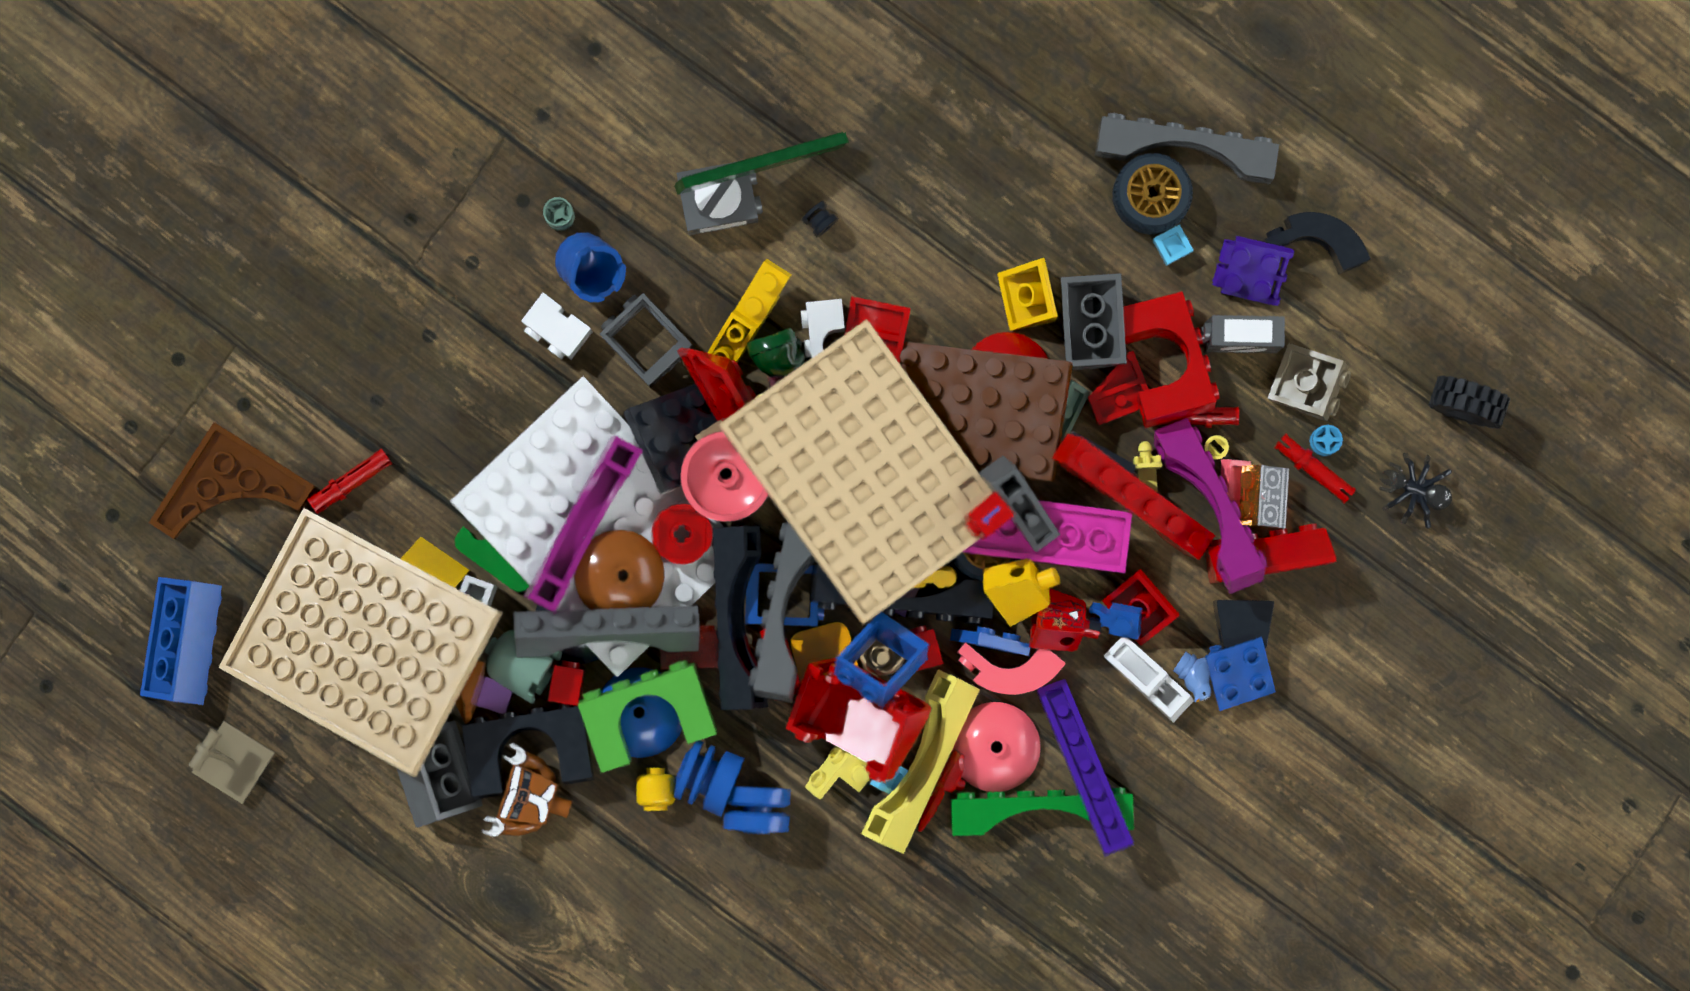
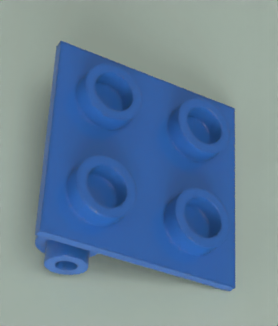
(1239, 673)

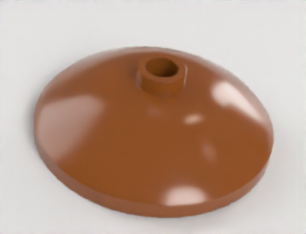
(603, 559)

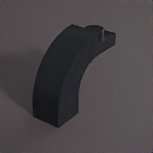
(1329, 232)

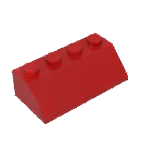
(1283, 551)

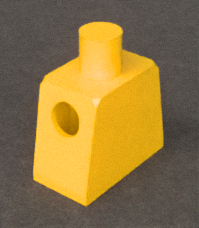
(1019, 588)

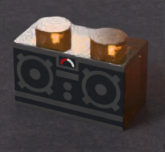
(1264, 496)

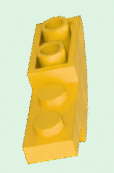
(751, 311)

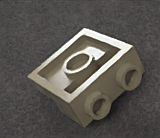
(1309, 382)

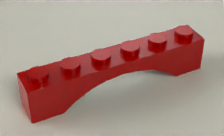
(1134, 495)

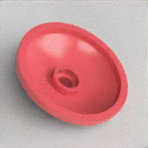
(711, 493)
(1019, 750)

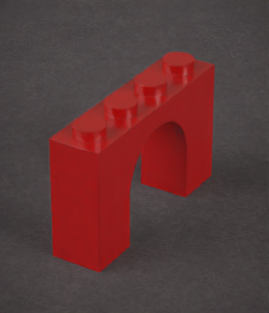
(1193, 392)

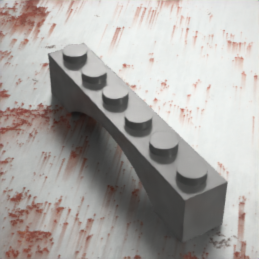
(1247, 158)
(661, 627)
(776, 671)

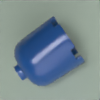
(590, 266)

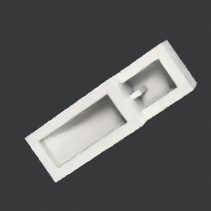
(1149, 678)

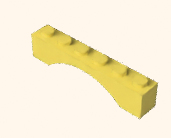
(898, 814)

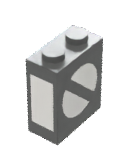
(721, 204)
(1243, 334)

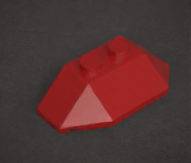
(718, 382)

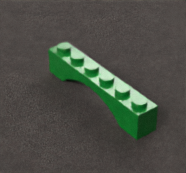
(978, 815)

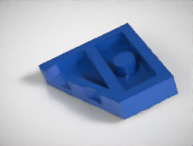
(985, 638)

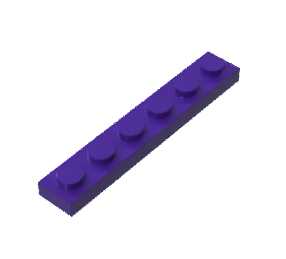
(1085, 767)

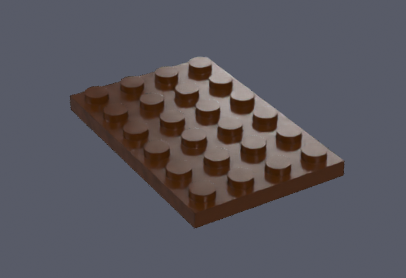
(995, 403)

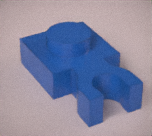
(1120, 618)

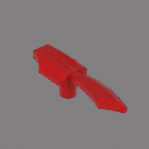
(948, 781)

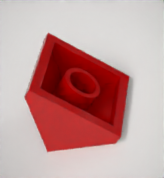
(1142, 593)

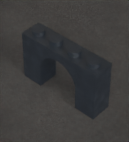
(487, 739)

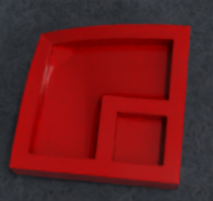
(886, 319)

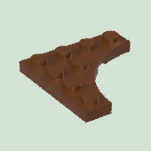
(225, 471)

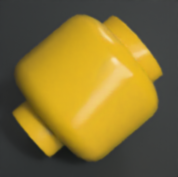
(655, 790)

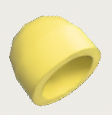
(1214, 452)

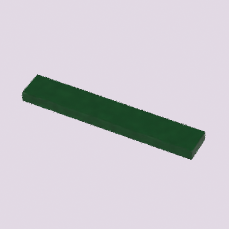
(761, 163)

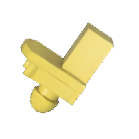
(1147, 465)

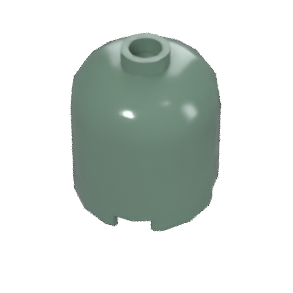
(522, 674)

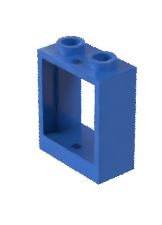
(752, 601)
(894, 637)

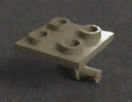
(231, 761)

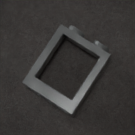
(667, 361)

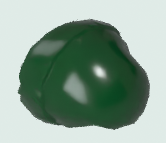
(777, 354)

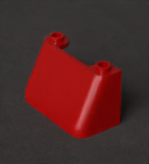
(860, 727)

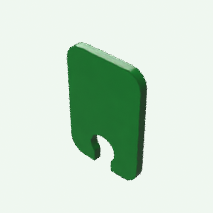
(489, 559)

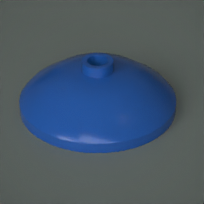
(658, 726)

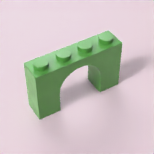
(678, 686)

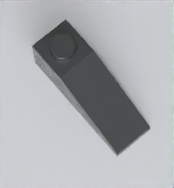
(1029, 514)

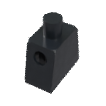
(1242, 621)

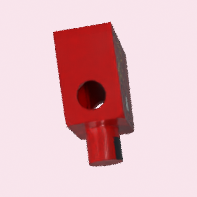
(1062, 624)

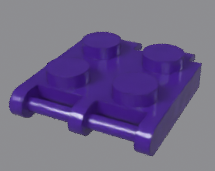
(1252, 269)

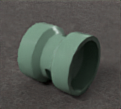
(557, 209)

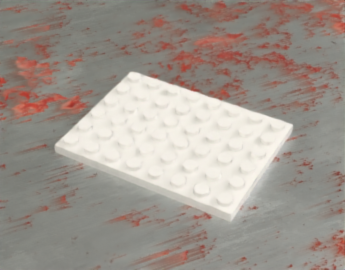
(537, 479)

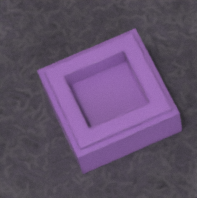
(494, 696)

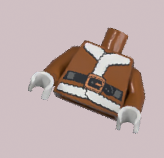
(528, 797)

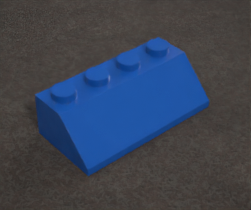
(181, 640)

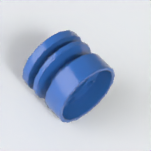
(708, 777)

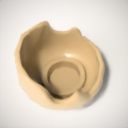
(881, 659)

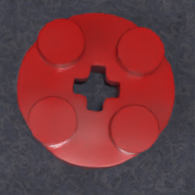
(693, 546)

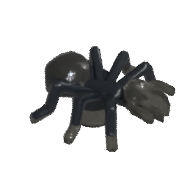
(1419, 491)

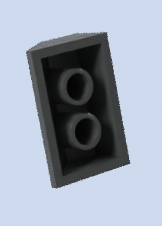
(1093, 321)
(442, 782)

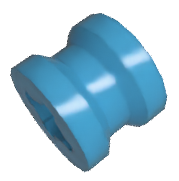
(1331, 440)

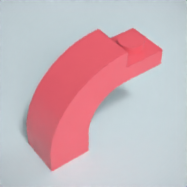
(1028, 677)

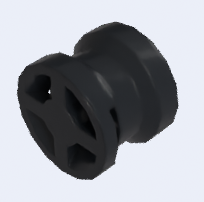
(822, 221)

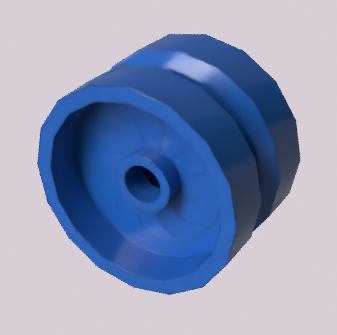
(756, 811)

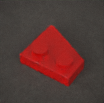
(1118, 392)

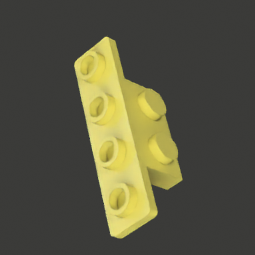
(838, 765)

